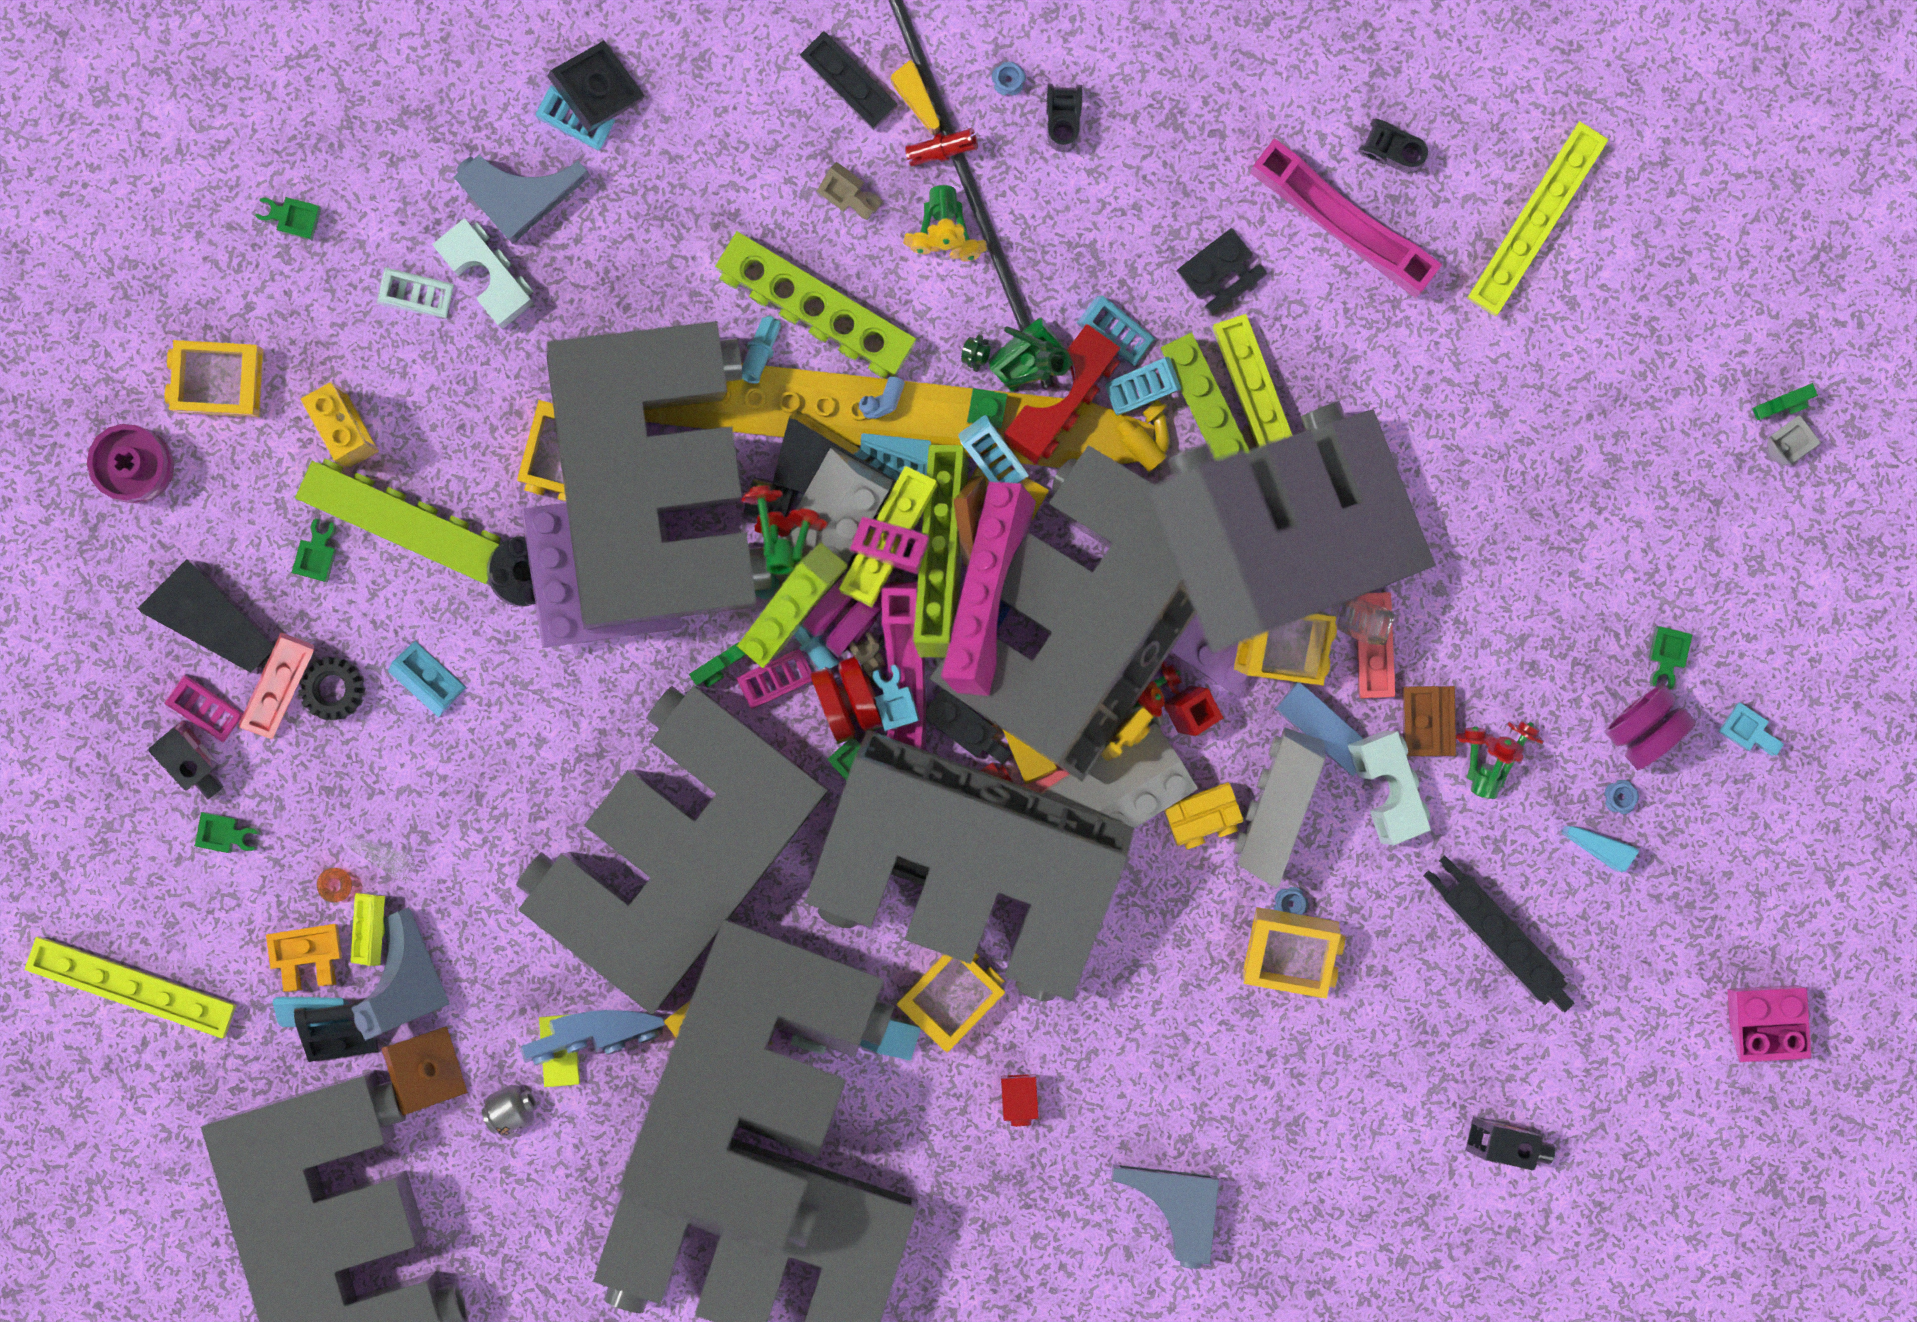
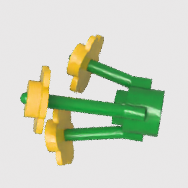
(944, 235)

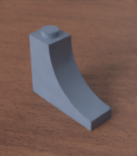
(513, 200)
(407, 984)
(1186, 1202)

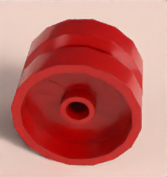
(847, 699)

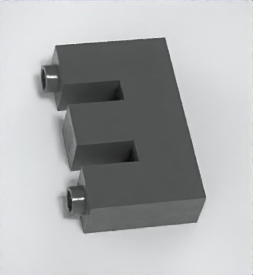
(623, 479)
(1289, 525)
(1103, 625)
(979, 842)
(694, 864)
(729, 1079)
(298, 1238)
(853, 1240)

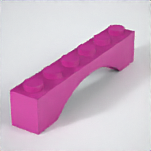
(1376, 244)
(898, 627)
(972, 646)

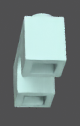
(466, 247)
(1403, 813)

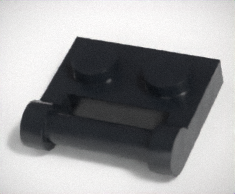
(333, 1039)

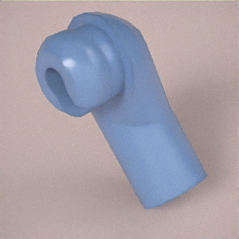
(885, 403)

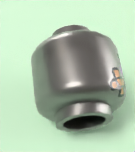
(509, 1110)

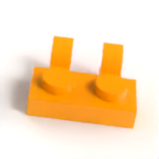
(303, 947)

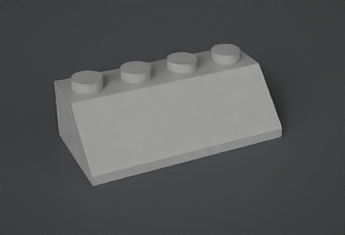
(841, 495)
(1130, 785)
(1281, 805)

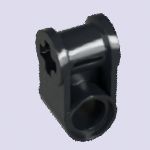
(1063, 110)
(1392, 145)

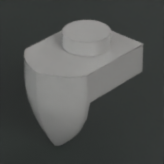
(1792, 442)

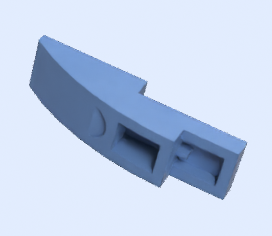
(605, 1028)

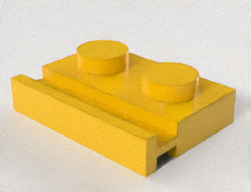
(1131, 731)

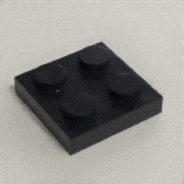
(595, 86)

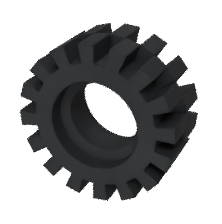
(311, 683)

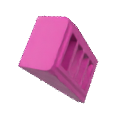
(910, 564)
(179, 690)
(748, 690)

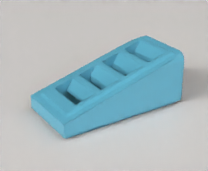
(556, 122)
(1092, 311)
(1124, 394)
(978, 430)
(897, 451)
(1609, 851)

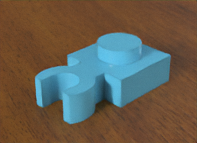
(896, 704)

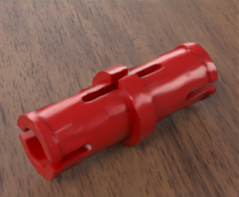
(941, 147)

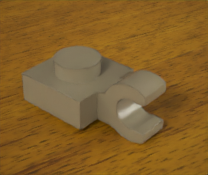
(843, 190)
(865, 654)

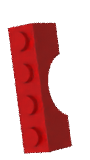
(1036, 428)

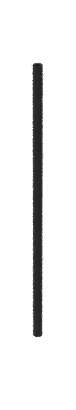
(964, 173)

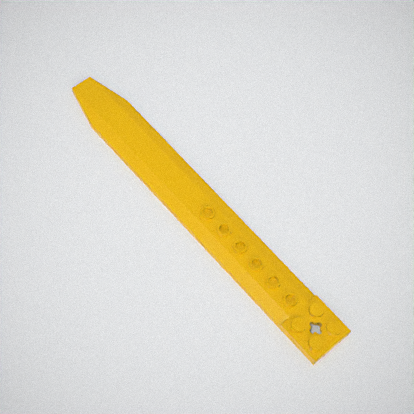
(922, 413)

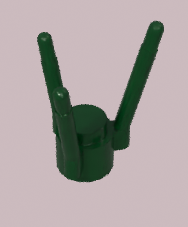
(1048, 361)

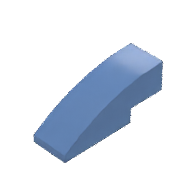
(1319, 721)

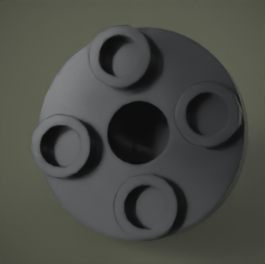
(510, 573)

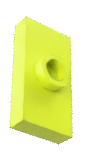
(367, 929)
(565, 1066)

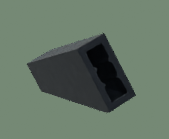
(806, 448)
(208, 616)

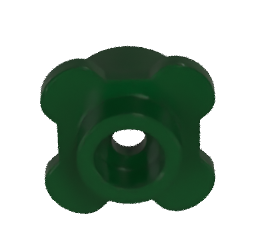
(975, 352)

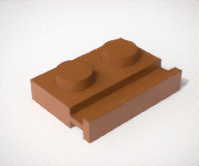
(1429, 720)

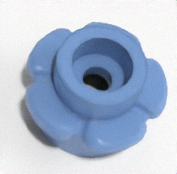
(1008, 69)
(1630, 797)
(1294, 894)

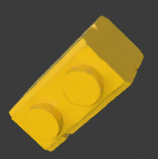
(1204, 814)

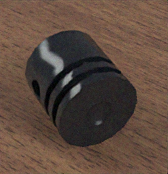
(782, 503)

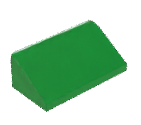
(1018, 356)

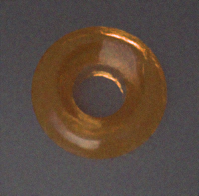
(323, 884)

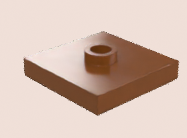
(968, 510)
(424, 1070)

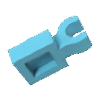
(1746, 729)

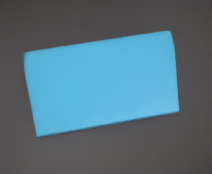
(426, 678)
(285, 1007)

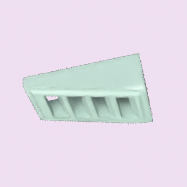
(412, 305)

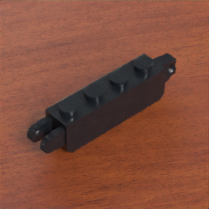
(1501, 937)

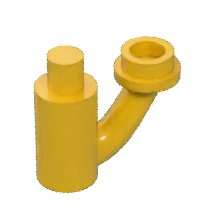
(1141, 444)

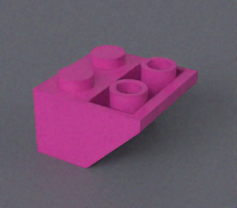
(1770, 1023)

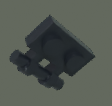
(1214, 264)

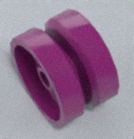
(110, 460)
(848, 615)
(1650, 727)

